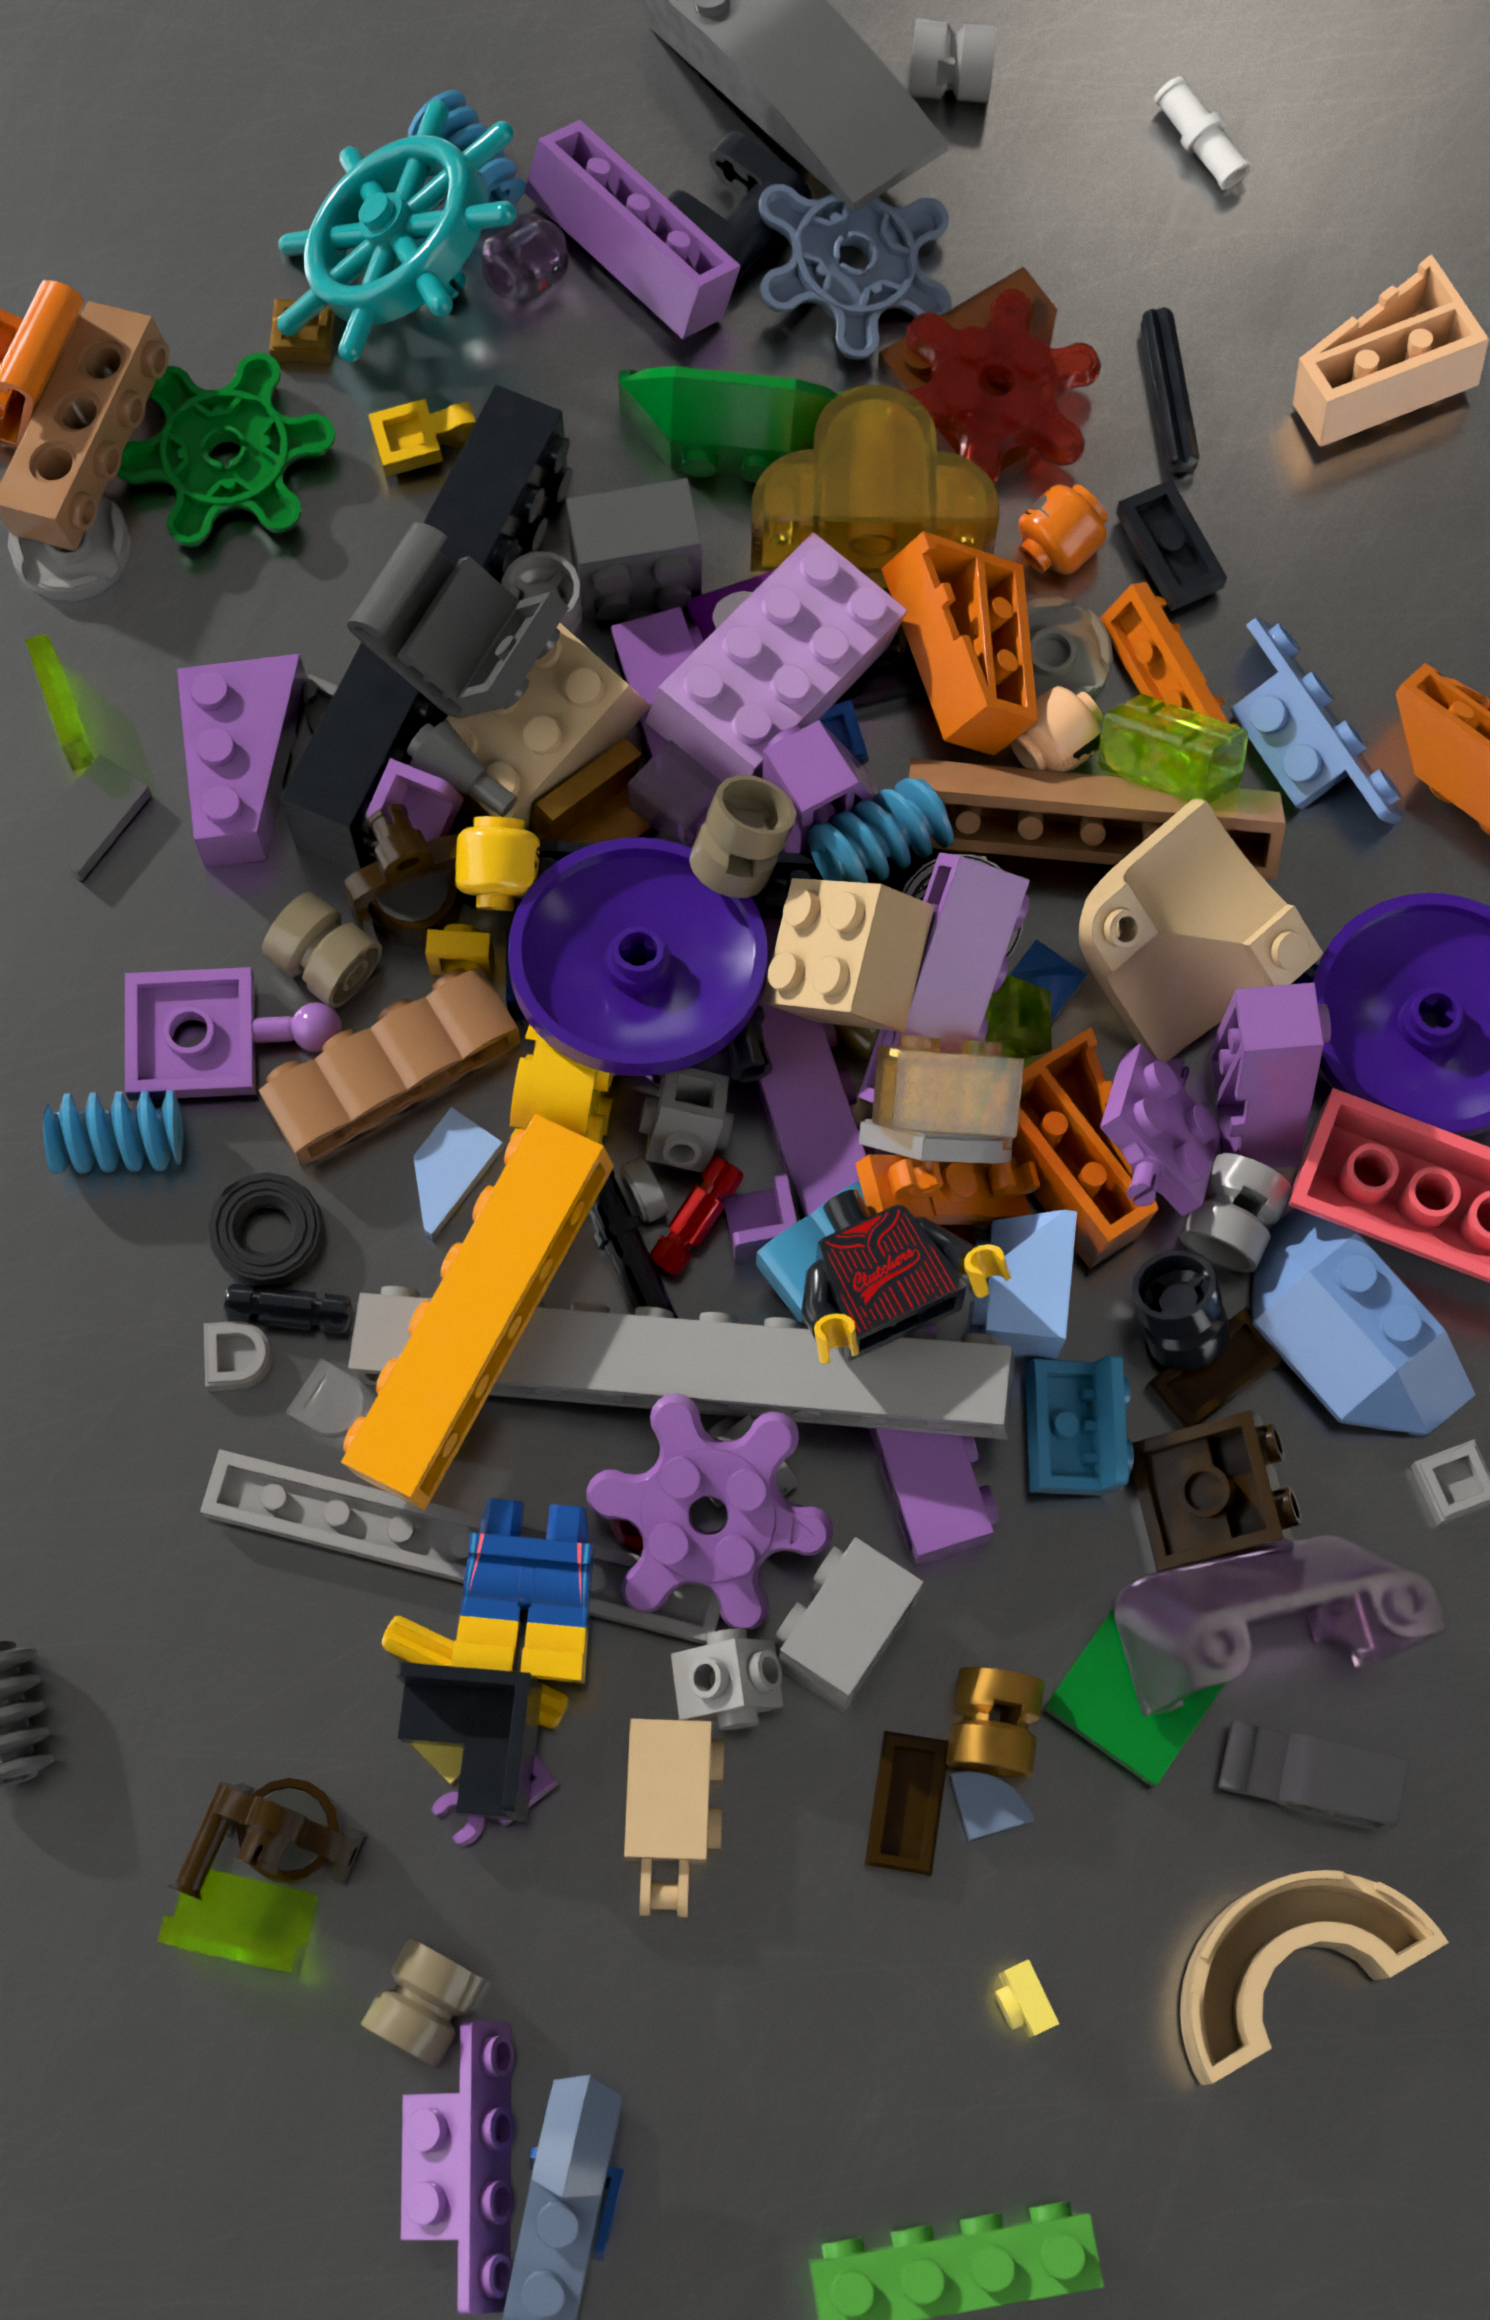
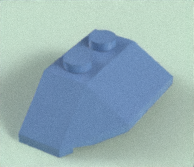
(1354, 1329)

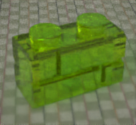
(1172, 749)

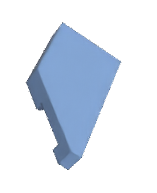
(450, 1167)

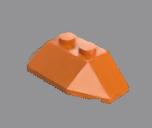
(1448, 739)

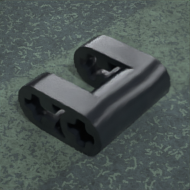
(749, 172)

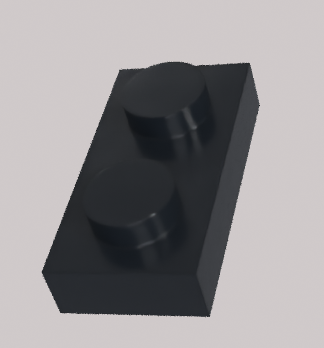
(1171, 544)

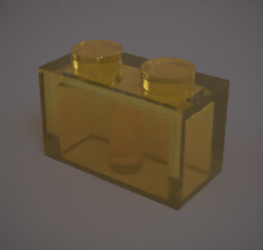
(947, 1089)

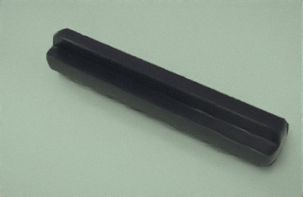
(1169, 390)

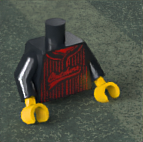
(887, 1276)

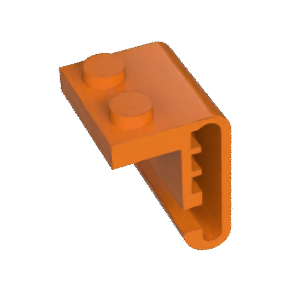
(31, 353)

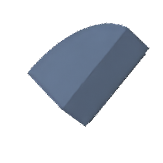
(988, 1804)

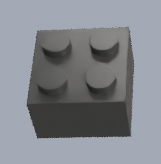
(635, 549)

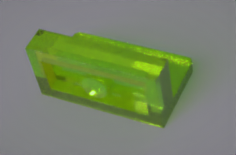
(244, 1922)

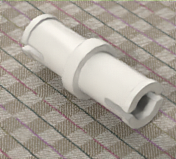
(1202, 132)

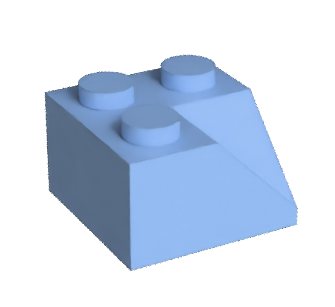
(1034, 1303)

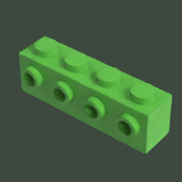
(960, 2271)

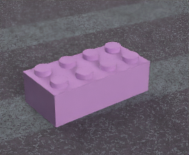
(776, 661)

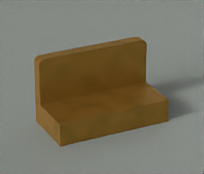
(593, 802)

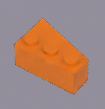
(967, 639)

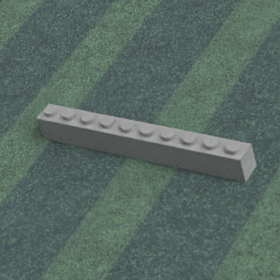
(726, 1367)

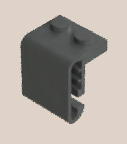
(454, 627)

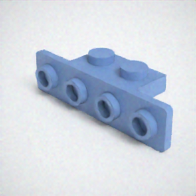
(1302, 736)

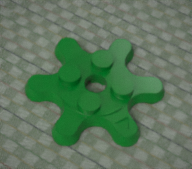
(234, 414)

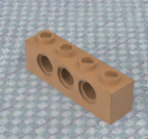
(82, 425)

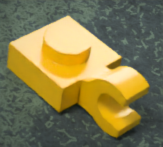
(411, 435)

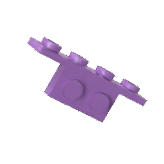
(461, 2167)

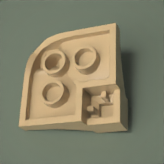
(1186, 929)

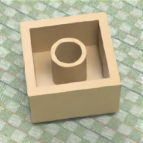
(848, 953)

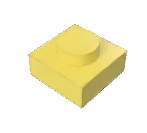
(1025, 2000)

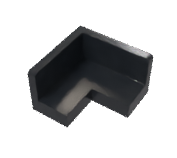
(487, 1715)

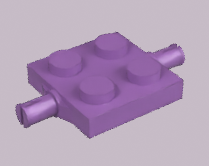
(1160, 1131)

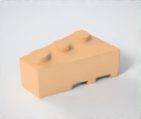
(1392, 359)

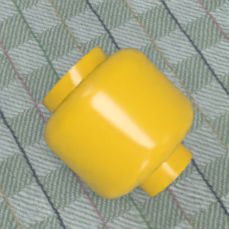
(496, 861)

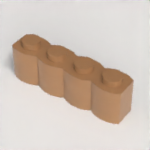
(388, 1067)

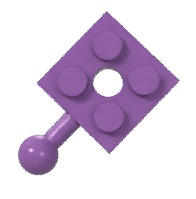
(226, 1056)

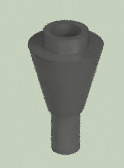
(447, 756)

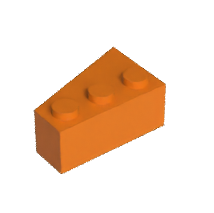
(1072, 1155)

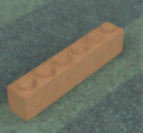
(1084, 813)

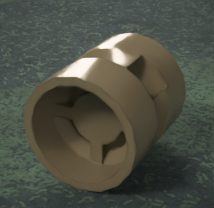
(742, 836)
(313, 943)
(423, 2002)

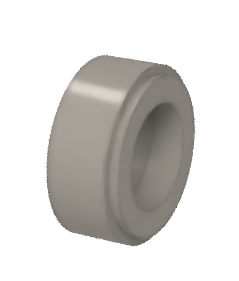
(643, 1189)

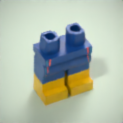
(531, 1575)

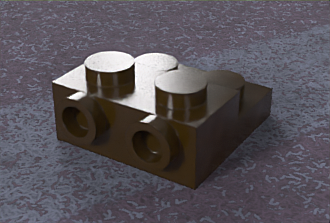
(1213, 1491)

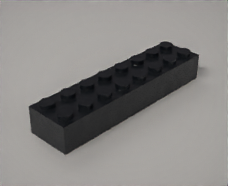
(494, 514)

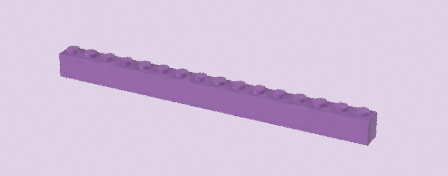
(818, 1149)

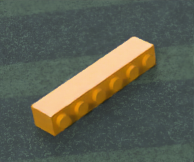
(477, 1311)

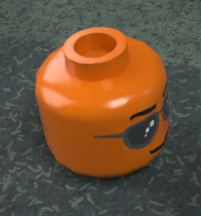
(1062, 529)

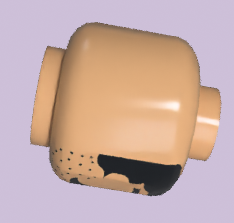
(1064, 732)

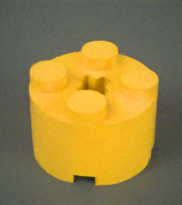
(560, 1092)

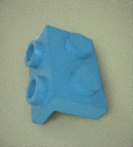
(1077, 1426)

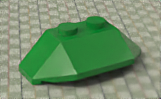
(721, 418)

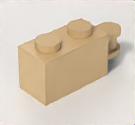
(670, 1804)

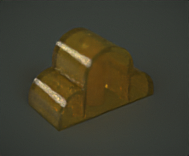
(871, 486)

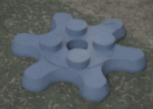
(849, 295)

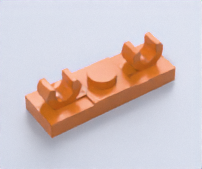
(1157, 653)
(947, 1190)

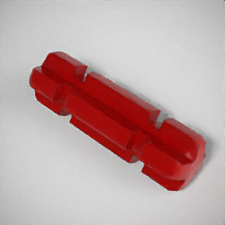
(696, 1215)

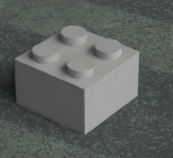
(848, 1624)

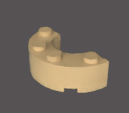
(1259, 1930)

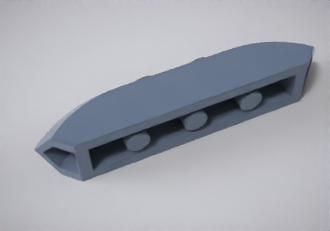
(563, 2200)

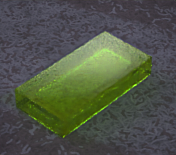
(60, 701)

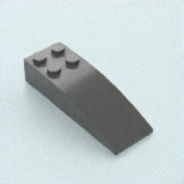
(807, 87)

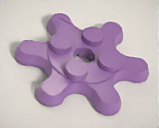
(738, 1475)

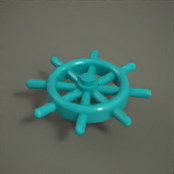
(396, 230)

